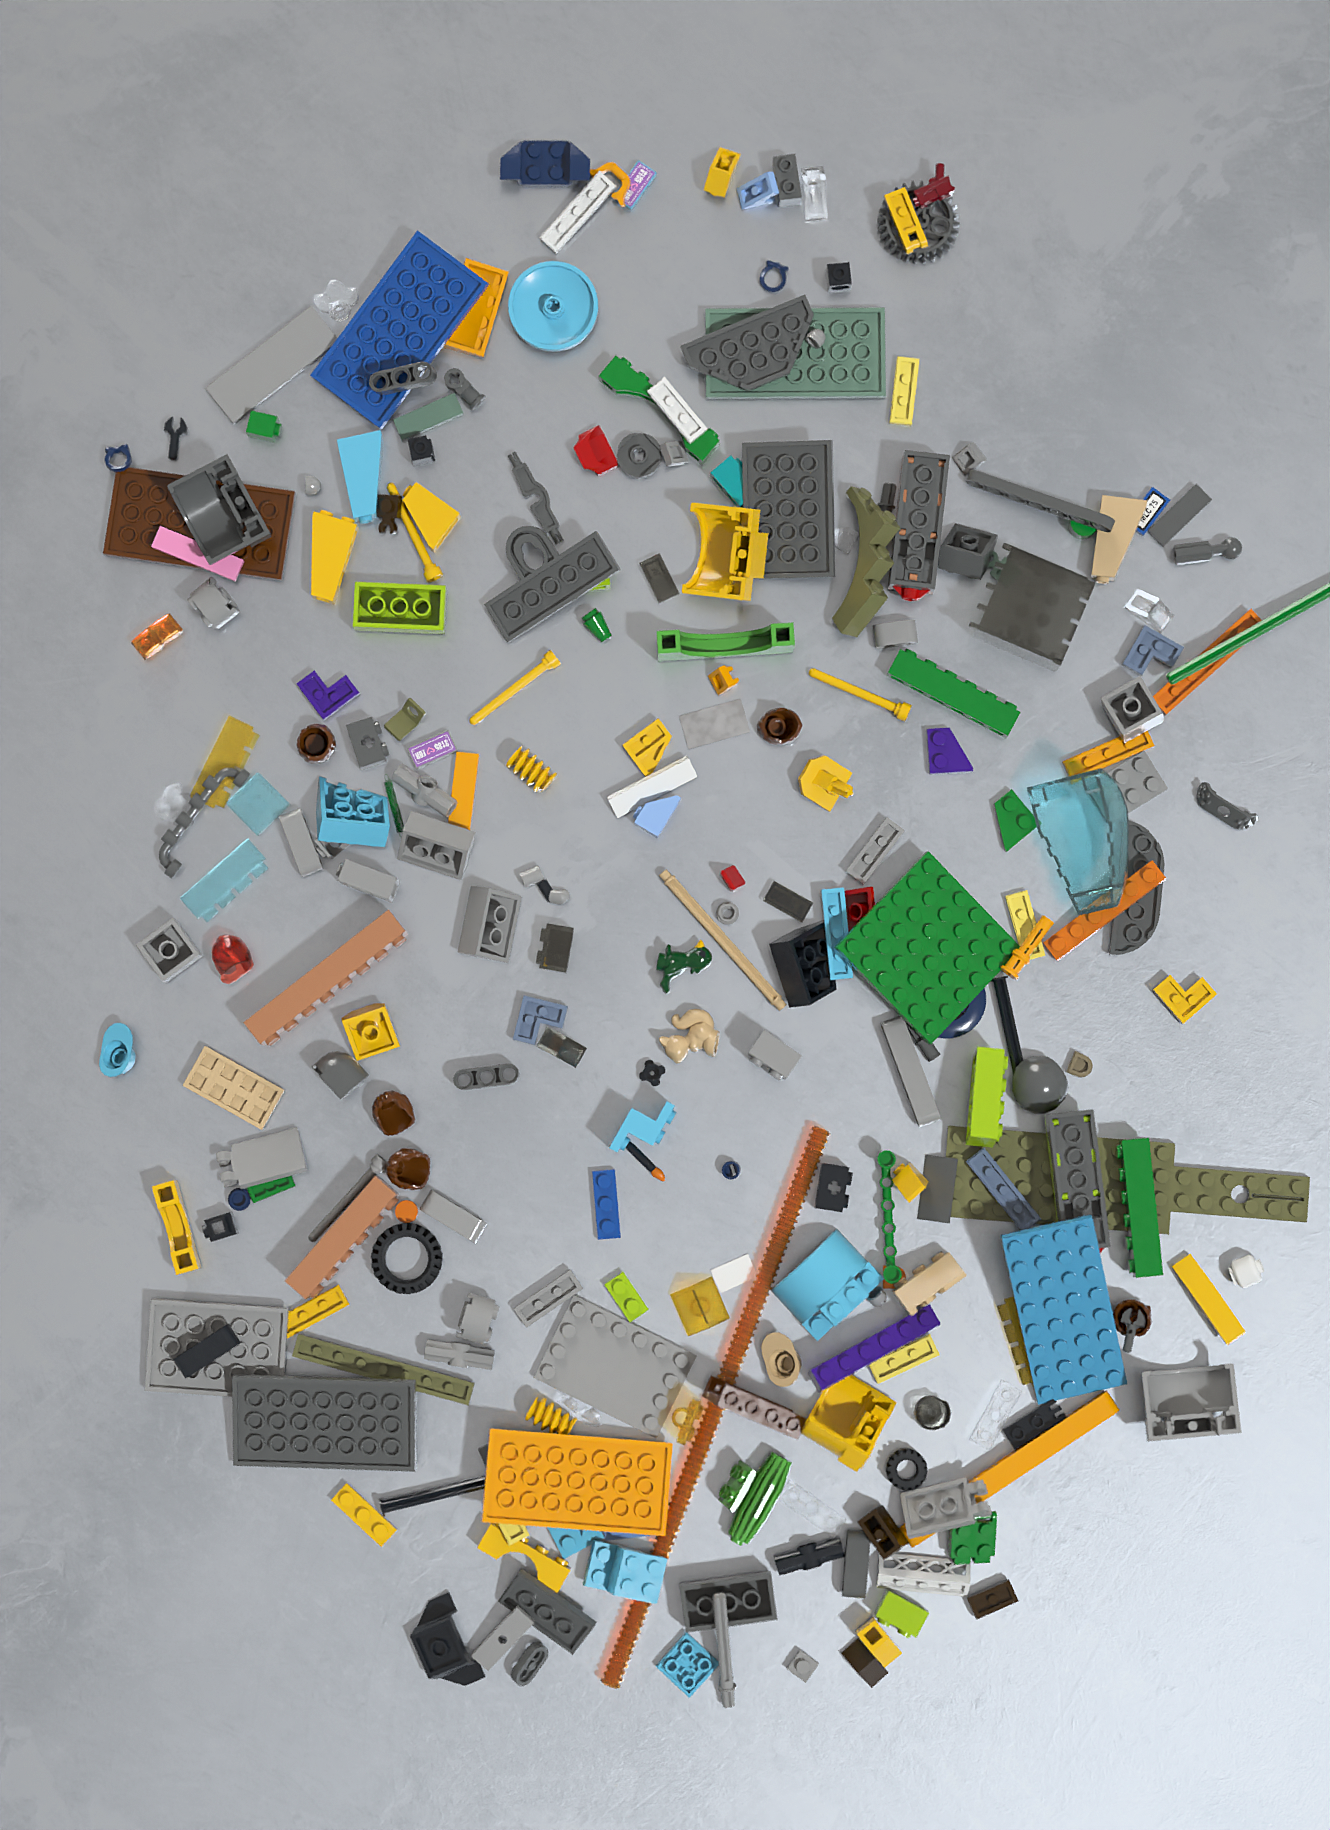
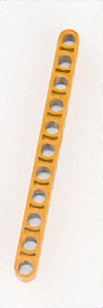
(1039, 1449)

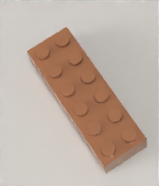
(342, 1237)

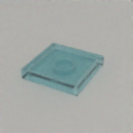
(257, 804)

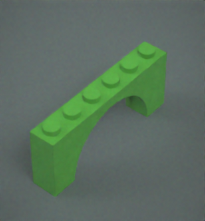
(679, 645)

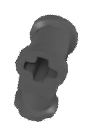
(464, 388)

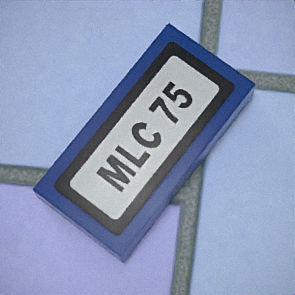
(1155, 504)

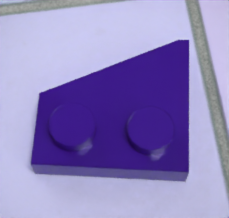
(945, 753)

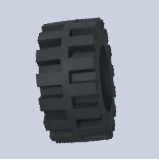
(917, 1479)

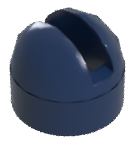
(727, 1172)

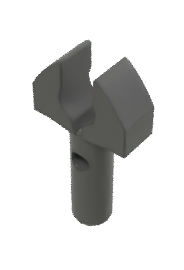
(1131, 1328)

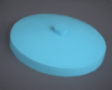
(553, 306)

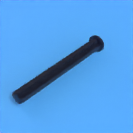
(1008, 1021)
(431, 1494)

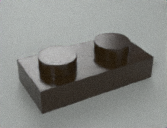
(992, 1599)

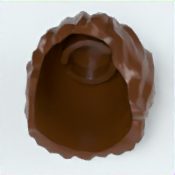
(316, 743)
(393, 1112)
(408, 1169)

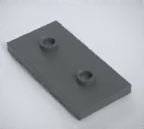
(551, 1612)

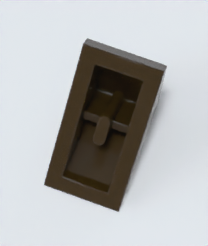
(864, 1663)

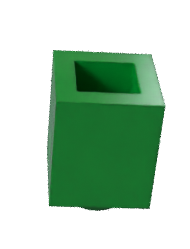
(263, 426)

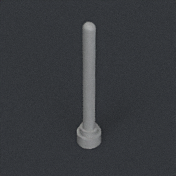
(377, 1166)

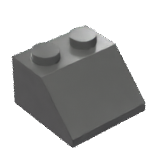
(967, 551)

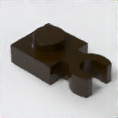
(389, 508)

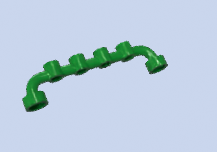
(886, 1160)

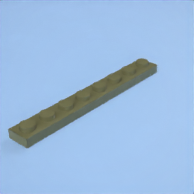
(382, 1368)

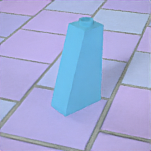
(362, 469)

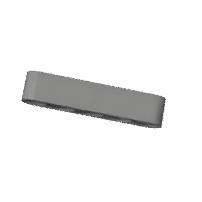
(910, 1071)

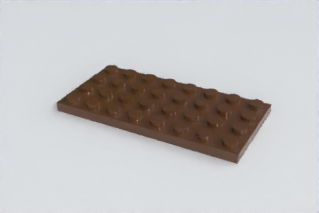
(144, 504)

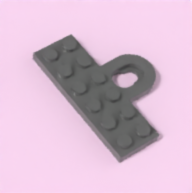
(552, 585)

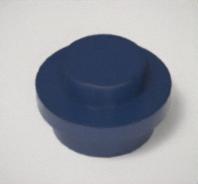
(239, 1199)

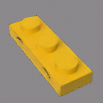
(364, 1514)

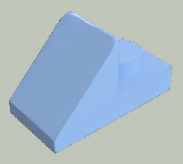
(758, 191)

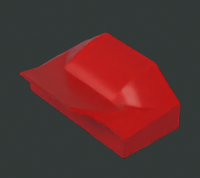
(595, 451)

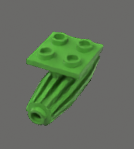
(753, 1495)

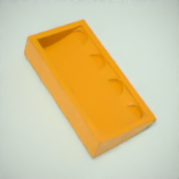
(475, 329)

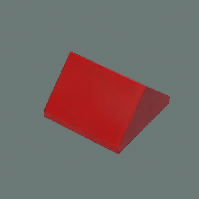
(858, 904)

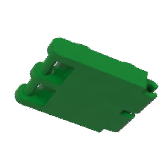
(973, 1541)

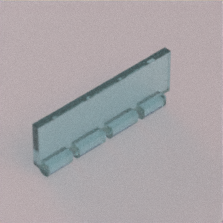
(220, 881)

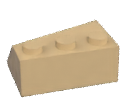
(928, 1281)

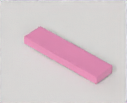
(189, 551)

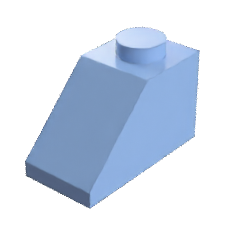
(655, 815)

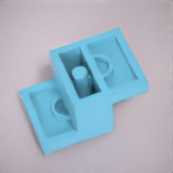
(643, 1127)
(625, 1571)

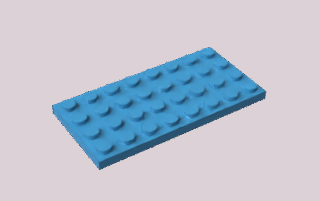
(1064, 1309)

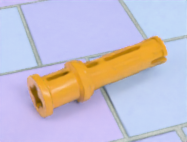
(1018, 956)

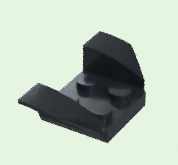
(441, 1644)

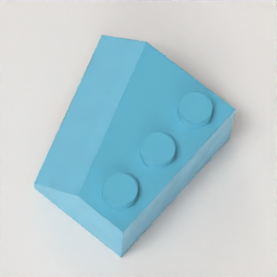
(351, 815)

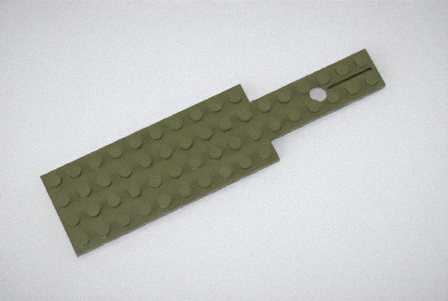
(1177, 1189)

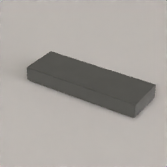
(1179, 515)

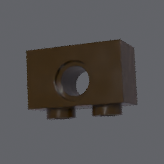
(883, 1532)

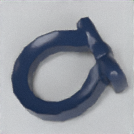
(782, 270)
(110, 451)

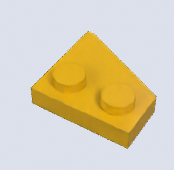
(648, 746)

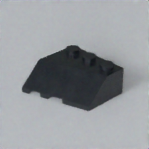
(803, 965)

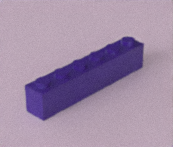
(874, 1348)

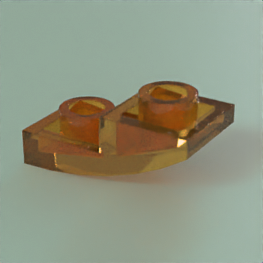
(156, 635)

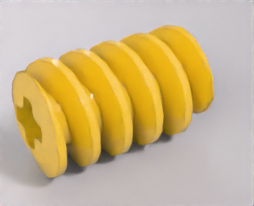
(530, 769)
(549, 1417)

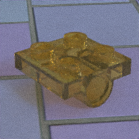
(693, 1412)

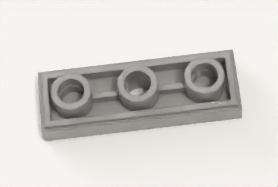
(494, 1647)

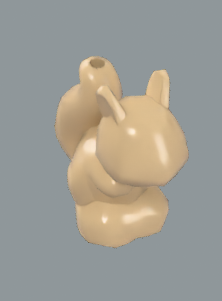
(700, 1035)

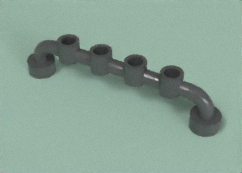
(197, 803)

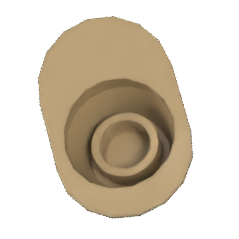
(780, 1359)

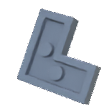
(1149, 645)
(533, 1013)

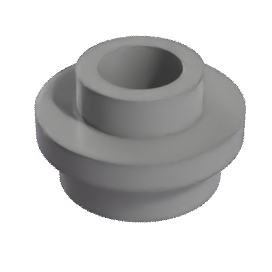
(727, 905)

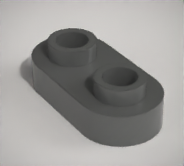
(529, 1664)

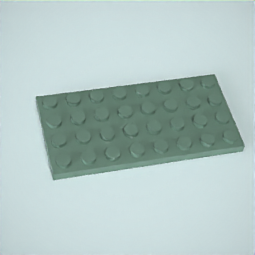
(843, 367)

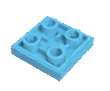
(687, 1664)

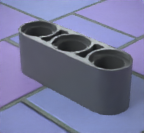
(392, 375)
(475, 1081)
(856, 1564)

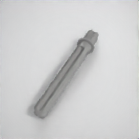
(726, 1684)

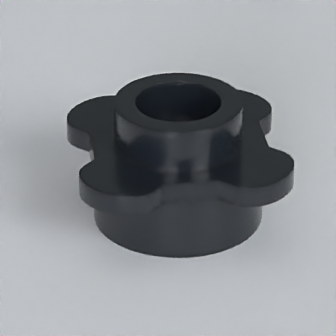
(653, 1079)

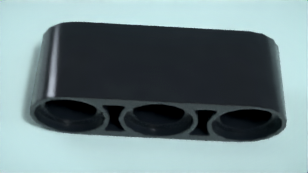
(207, 1351)

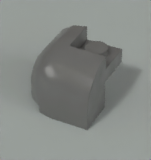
(340, 1073)

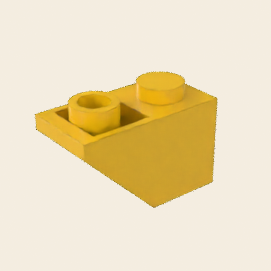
(878, 1642)

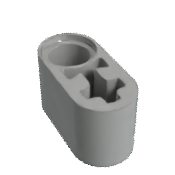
(895, 634)

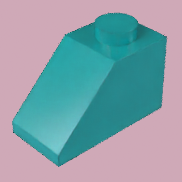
(730, 479)

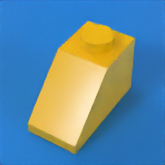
(721, 172)
(909, 1181)

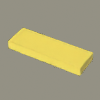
(904, 391)
(1023, 919)
(904, 1359)

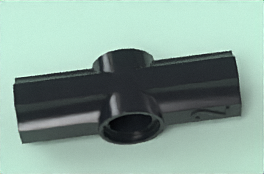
(809, 1556)

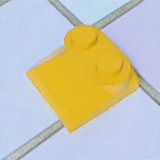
(370, 1031)

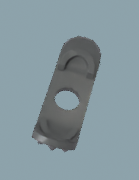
(1211, 801)

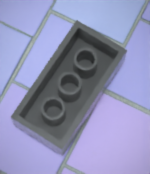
(747, 1600)

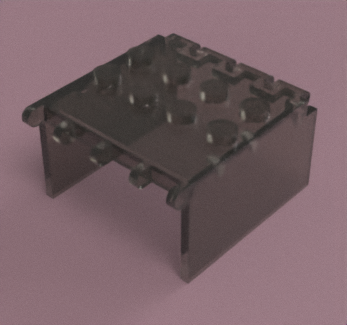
(1033, 608)

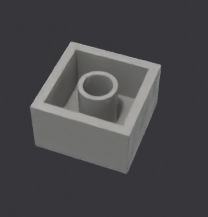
(1132, 709)
(169, 950)
(774, 1055)

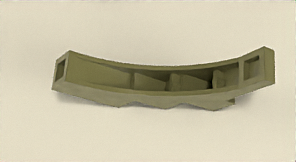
(873, 562)

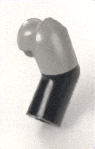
(551, 895)

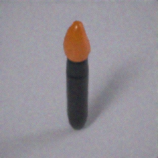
(645, 1161)

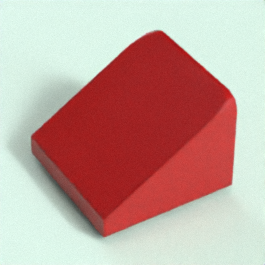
(732, 878)

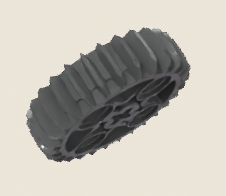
(926, 216)

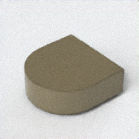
(1079, 1065)

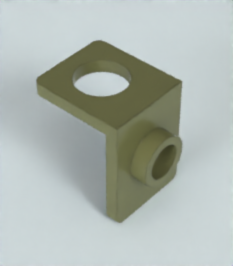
(405, 720)

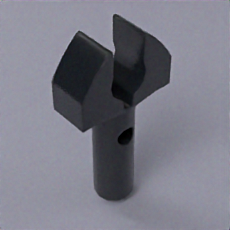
(174, 439)

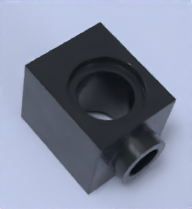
(838, 277)

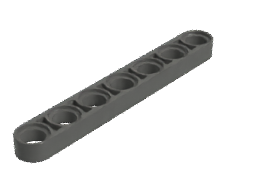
(1040, 501)

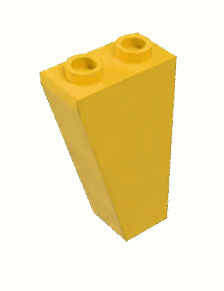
(330, 553)

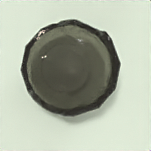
(932, 1413)

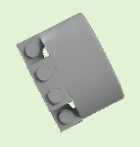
(1187, 1402)

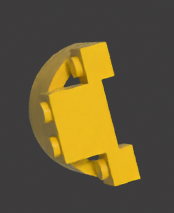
(729, 552)
(836, 1421)

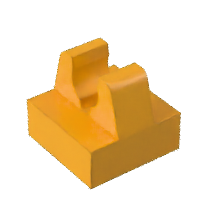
(722, 679)

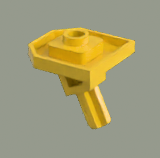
(824, 782)

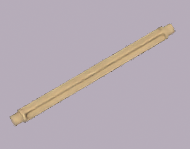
(720, 937)

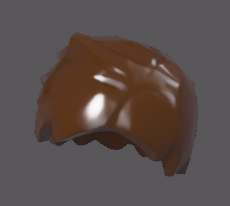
(1135, 1305)

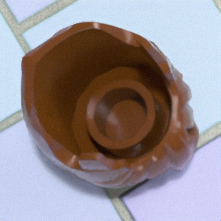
(779, 726)

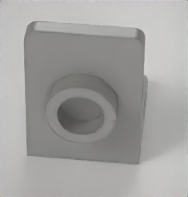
(325, 849)

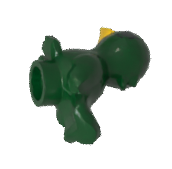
(675, 963)

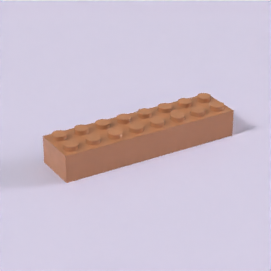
(325, 978)

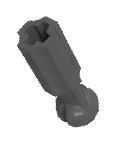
(1203, 551)

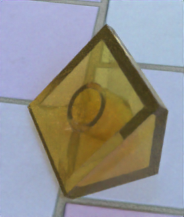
(700, 1306)

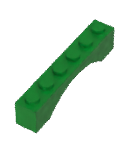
(624, 380)

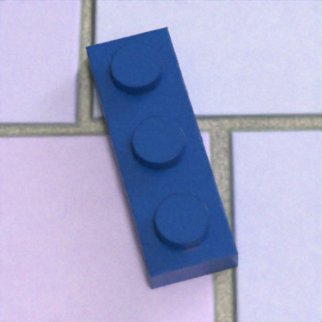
(606, 1204)

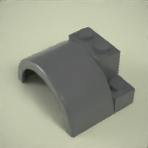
(218, 515)

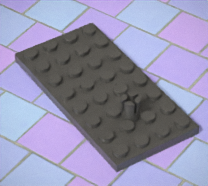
(324, 1422)

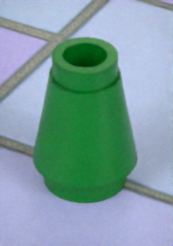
(596, 625)

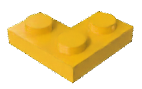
(1184, 1003)

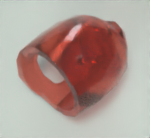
(231, 951)

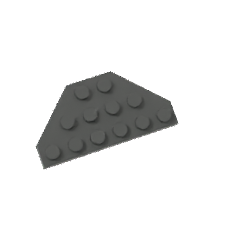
(753, 348)

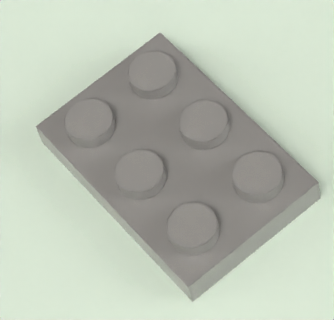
(1138, 780)

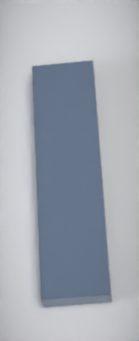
(1003, 1190)

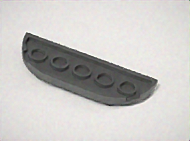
(1140, 920)

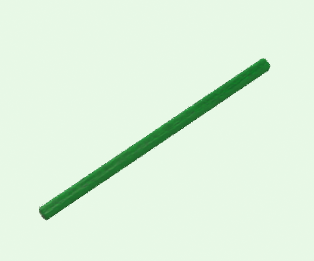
(1248, 635)

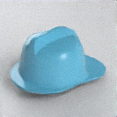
(117, 1051)

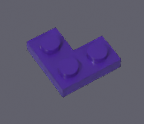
(324, 699)

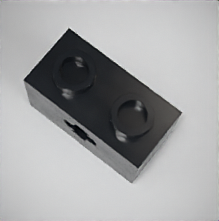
(824, 1198)

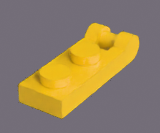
(905, 219)

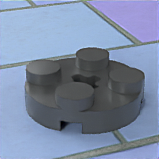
(639, 442)

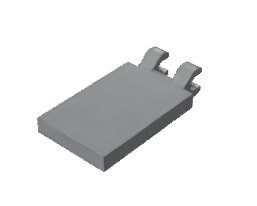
(263, 1159)
(943, 1506)

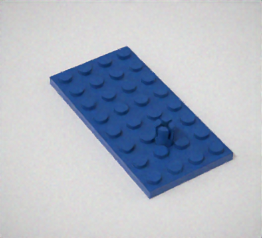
(398, 325)

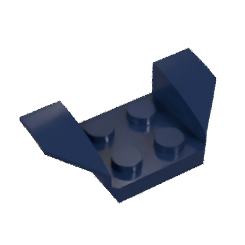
(545, 164)

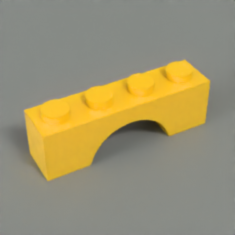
(177, 1226)
(550, 1571)

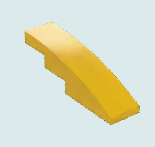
(1208, 1299)

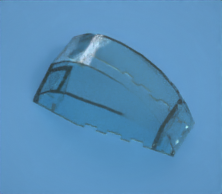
(1086, 835)

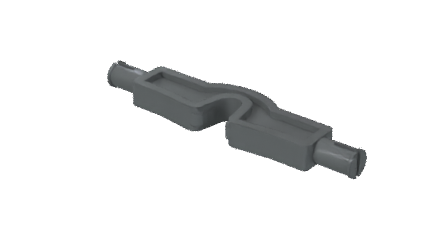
(530, 487)

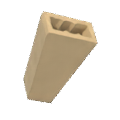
(1113, 546)

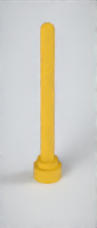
(431, 571)
(548, 662)
(900, 710)

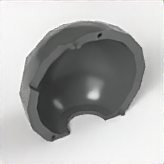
(1039, 1084)

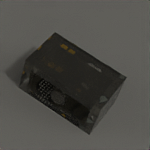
(556, 948)

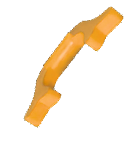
(621, 175)

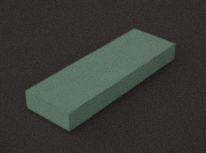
(428, 417)

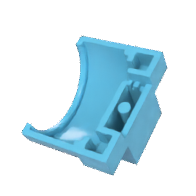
(827, 1284)

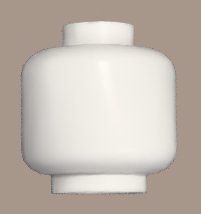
(1246, 1271)

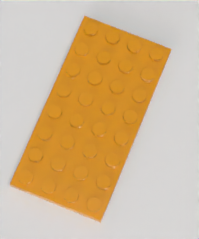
(577, 1482)

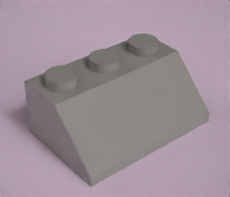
(436, 845)
(489, 924)

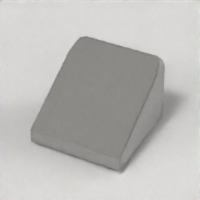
(969, 458)

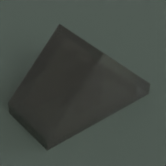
(561, 1047)

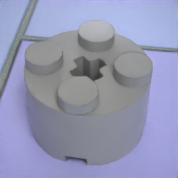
(213, 603)
(477, 1318)

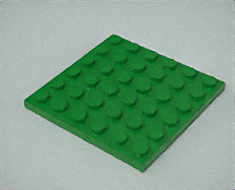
(927, 947)

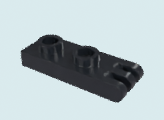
(1033, 1424)

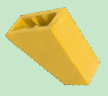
(430, 515)

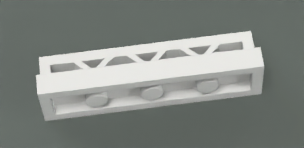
(923, 1579)

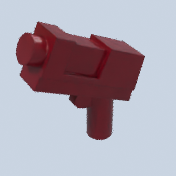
(937, 189)

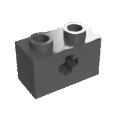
(787, 180)
(367, 756)

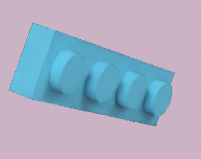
(835, 930)

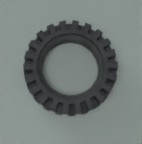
(381, 1270)

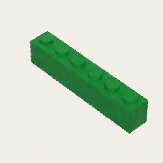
(953, 693)
(1140, 1207)

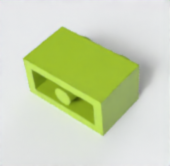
(901, 1613)

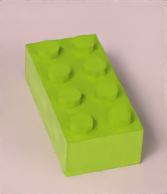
(399, 608)
(985, 1097)

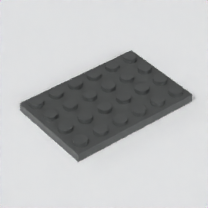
(796, 504)

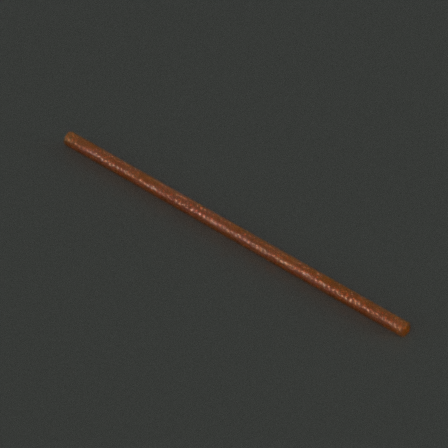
(728, 1373)

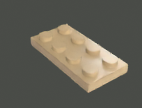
(233, 1087)

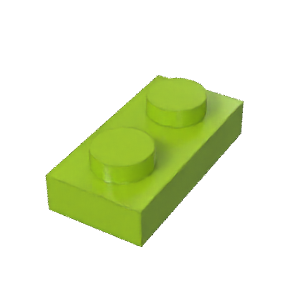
(626, 1297)

